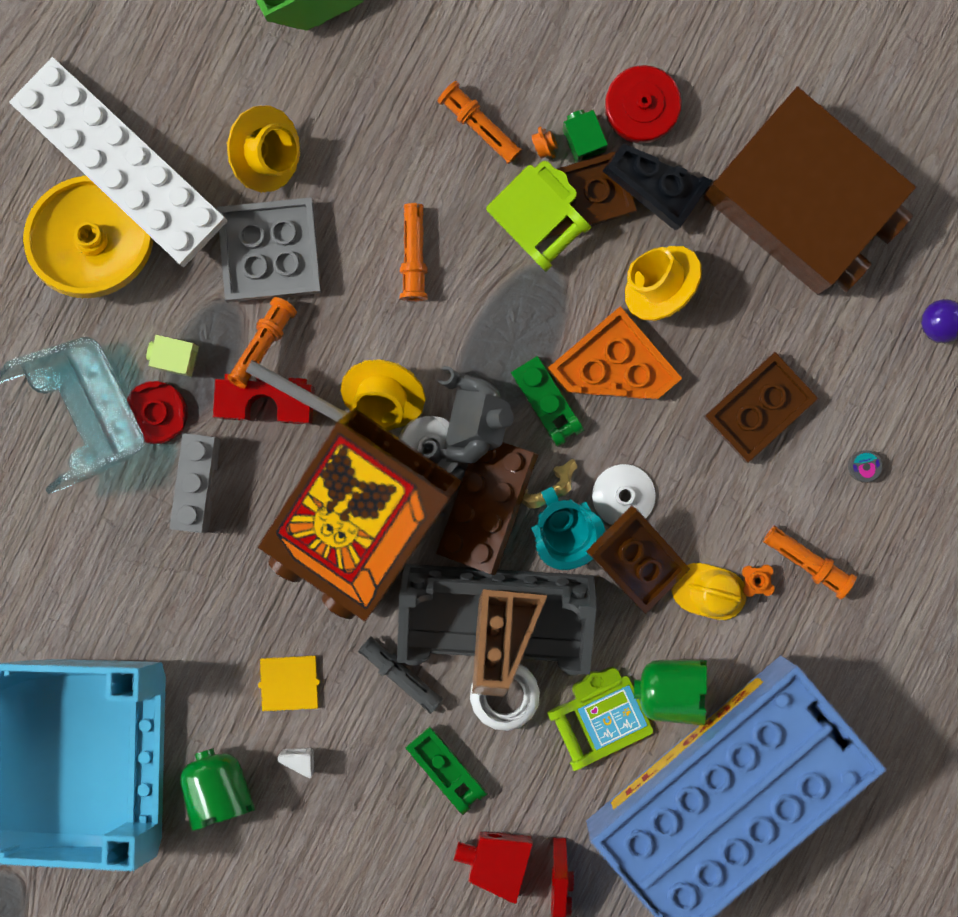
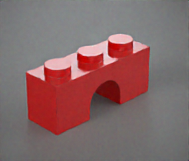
(236, 402)

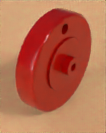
(643, 104)

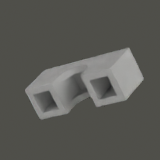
(192, 490)

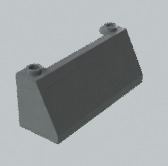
(442, 611)

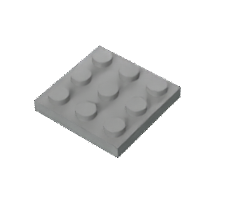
(269, 250)

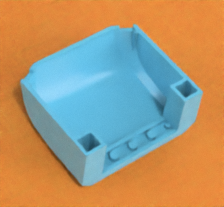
(81, 763)

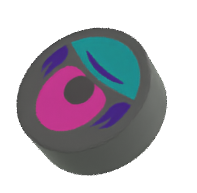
(865, 466)

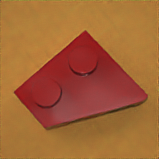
(561, 881)

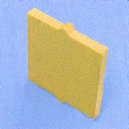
(289, 683)

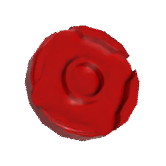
(158, 410)

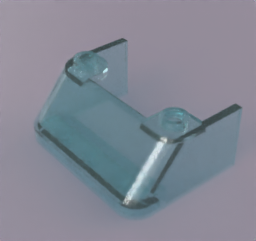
(92, 399)

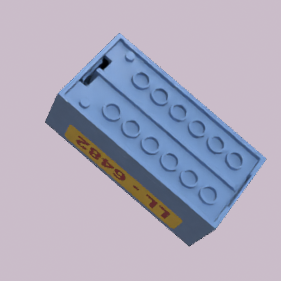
(733, 796)

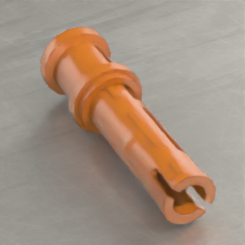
(468, 112)
(413, 266)
(268, 330)
(821, 569)

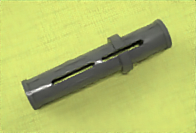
(400, 674)

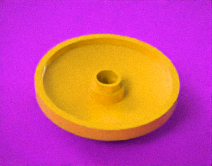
(83, 241)

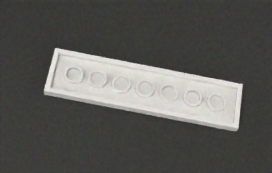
(118, 162)

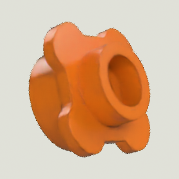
(544, 143)
(764, 587)

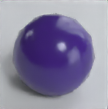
(941, 321)

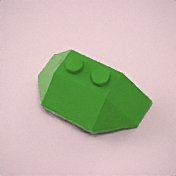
(304, 13)

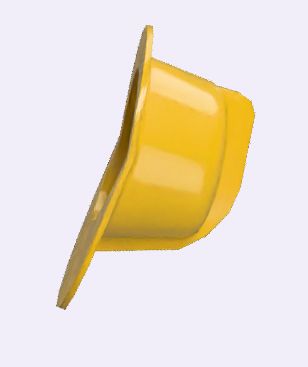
(710, 592)

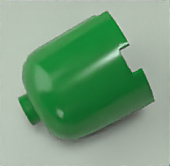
(673, 691)
(214, 789)

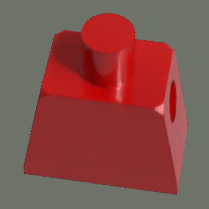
(496, 862)

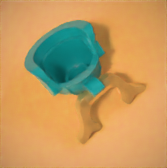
(564, 527)

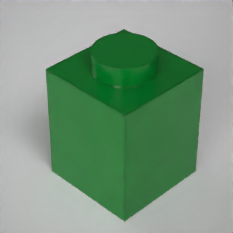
(584, 135)

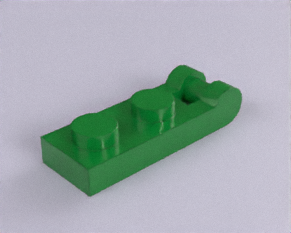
(546, 400)
(445, 769)

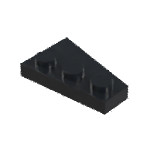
(658, 186)

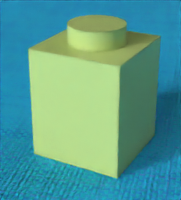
(172, 355)

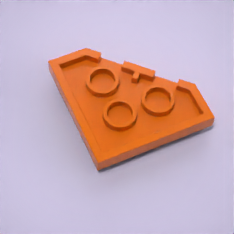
(615, 362)

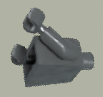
(475, 421)

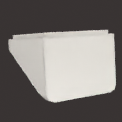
(299, 760)

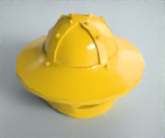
(263, 148)
(662, 282)
(383, 393)

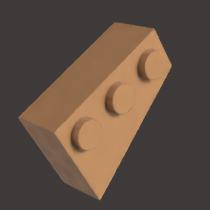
(501, 638)

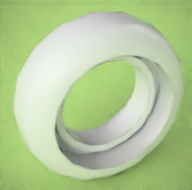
(514, 719)

